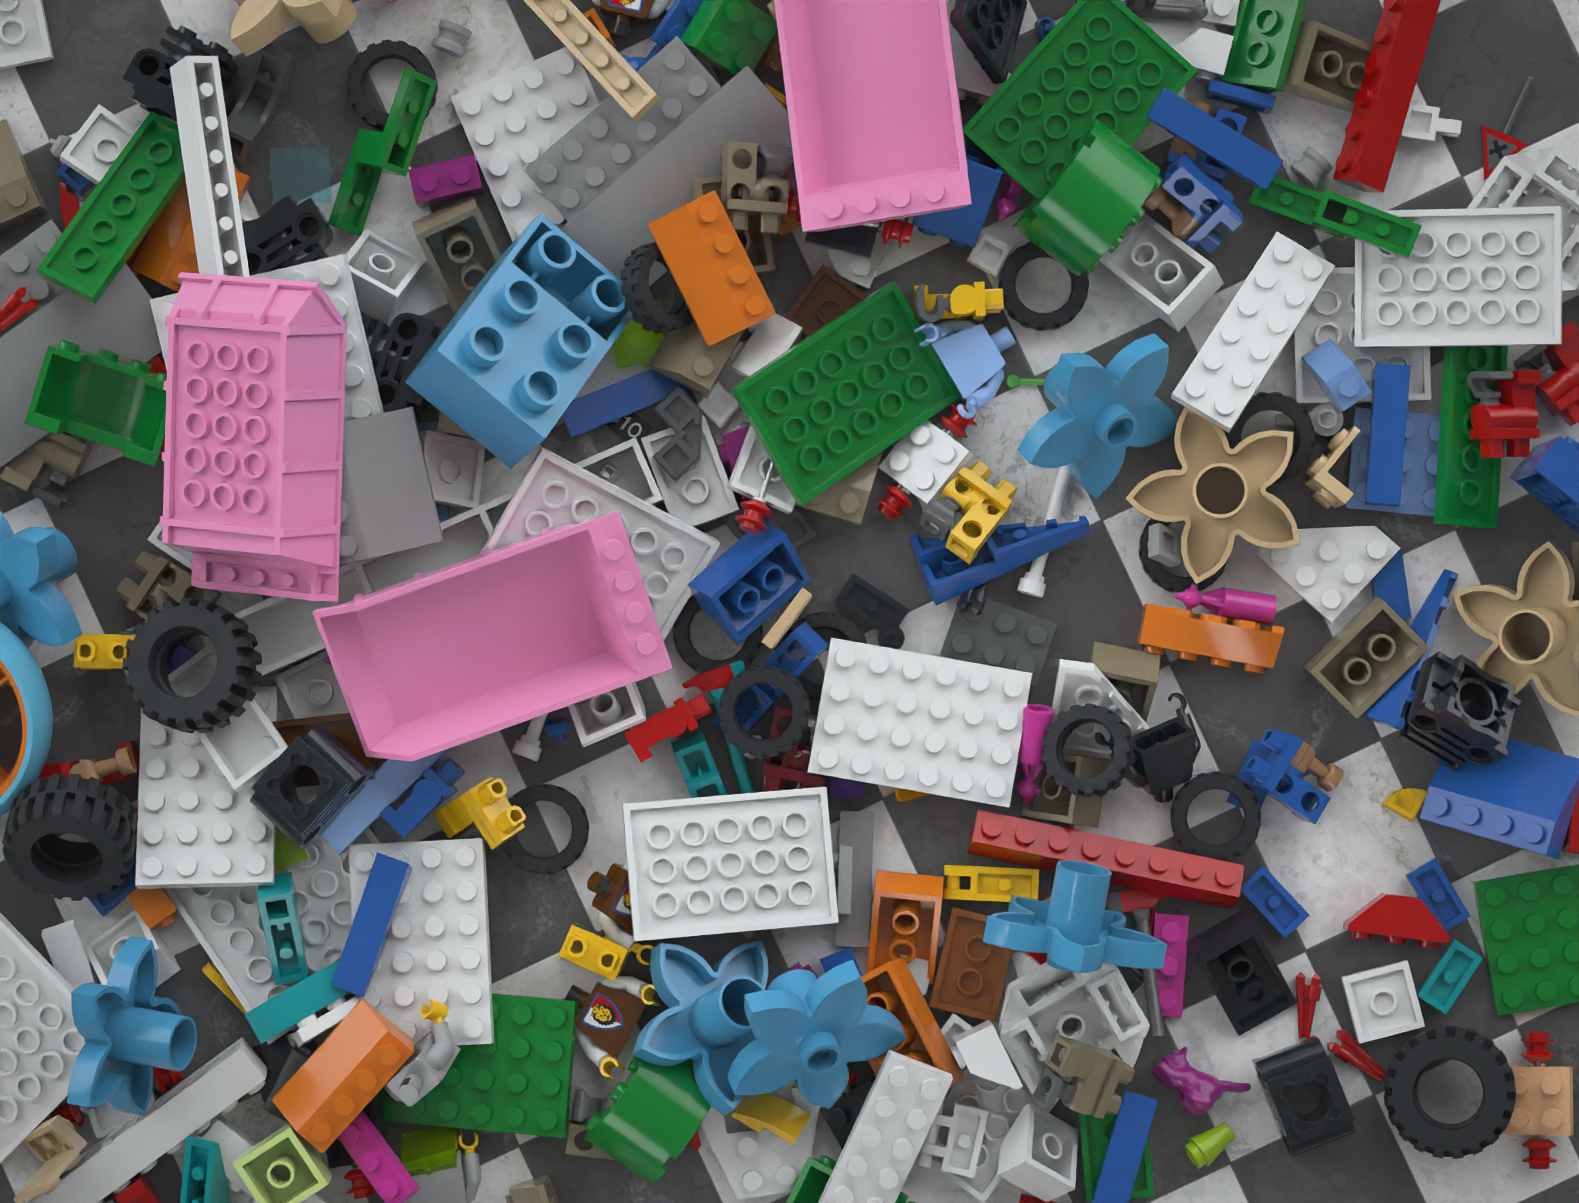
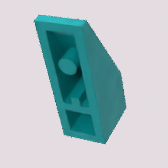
(283, 929)
(203, 1173)

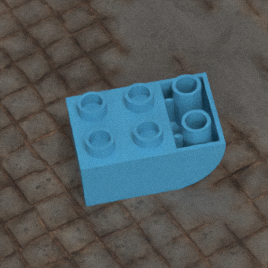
(524, 342)

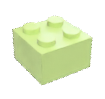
(282, 1168)

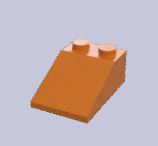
(905, 919)

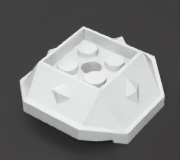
(1539, 180)
(1049, 996)

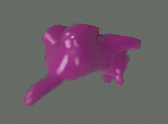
(1196, 1088)

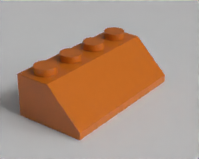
(171, 241)
(711, 268)
(897, 991)
(343, 1075)

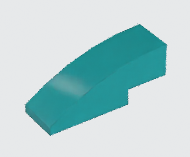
(698, 766)
(295, 1003)

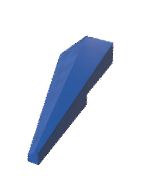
(1004, 550)
(1392, 705)

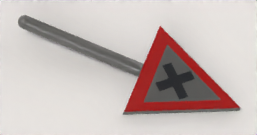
(1499, 144)

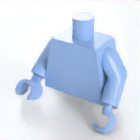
(969, 358)

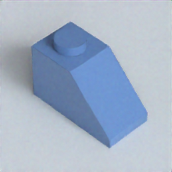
(1336, 376)

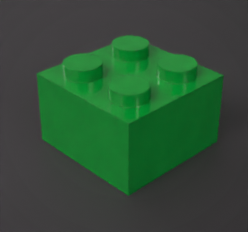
(730, 34)

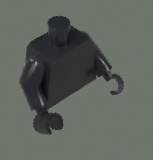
(1162, 754)

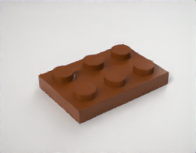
(969, 970)

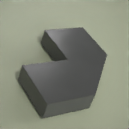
(685, 447)
(793, 524)

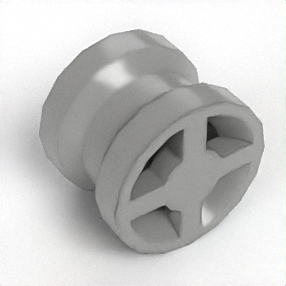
(451, 38)
(1311, 167)

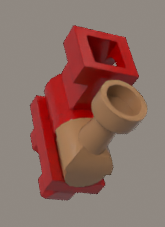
(107, 770)

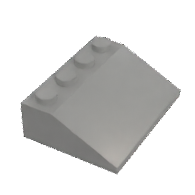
(385, 488)

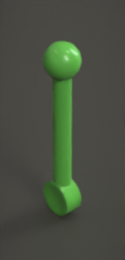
(1013, 381)

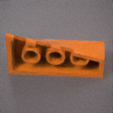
(1209, 637)

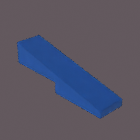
(1214, 139)
(618, 401)
(1387, 434)
(795, 656)
(371, 924)
(1124, 1149)

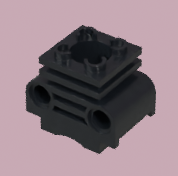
(156, 91)
(281, 237)
(397, 358)
(1459, 713)
(340, 781)
(1282, 1073)

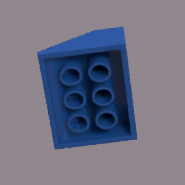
(1553, 477)
(1514, 801)

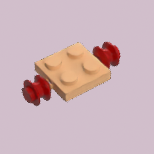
(1541, 1101)

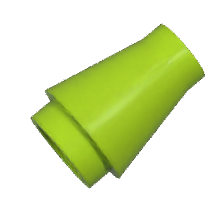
(1208, 1145)

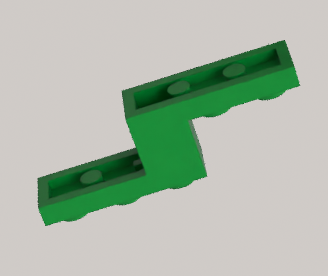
(382, 152)
(1337, 216)

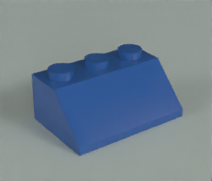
(750, 582)

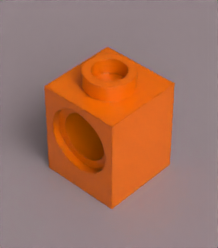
(154, 907)

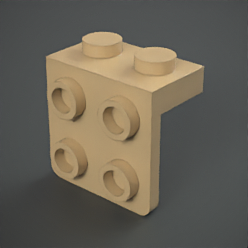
(1327, 488)
(58, 1148)

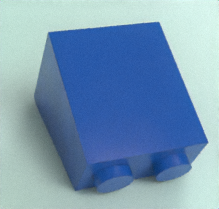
(966, 223)

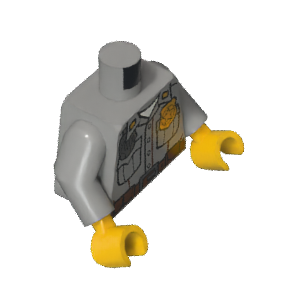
(430, 1059)

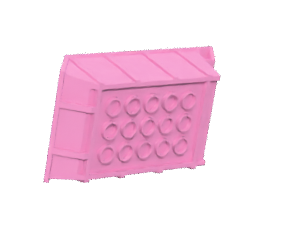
(872, 110)
(255, 435)
(494, 640)

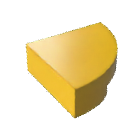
(1406, 802)

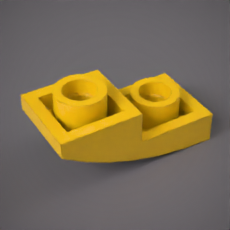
(773, 1114)

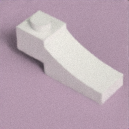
(69, 953)

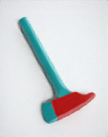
(715, 682)

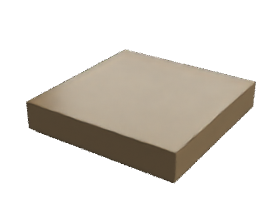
(787, 619)

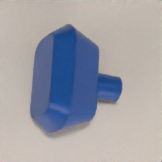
(1043, 27)
(557, 728)

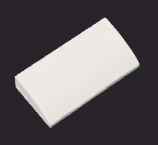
(244, 746)

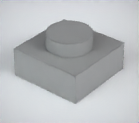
(1164, 545)

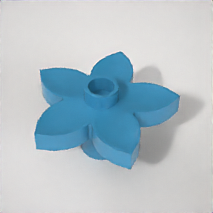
(1101, 413)
(28, 571)
(1074, 925)
(704, 1014)
(127, 1033)
(809, 1034)

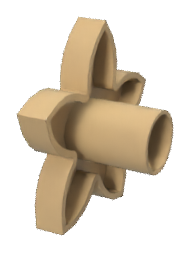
(264, 20)
(1220, 493)
(1531, 629)

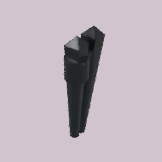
(975, 598)

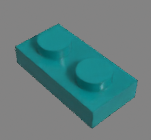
(1449, 976)

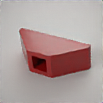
(1397, 919)

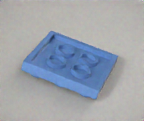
(1419, 465)

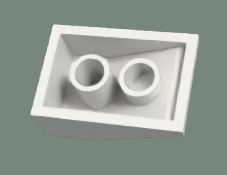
(1162, 272)

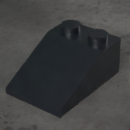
(1241, 972)

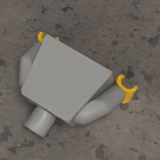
(451, 1184)

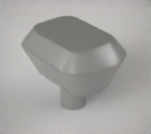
(59, 145)

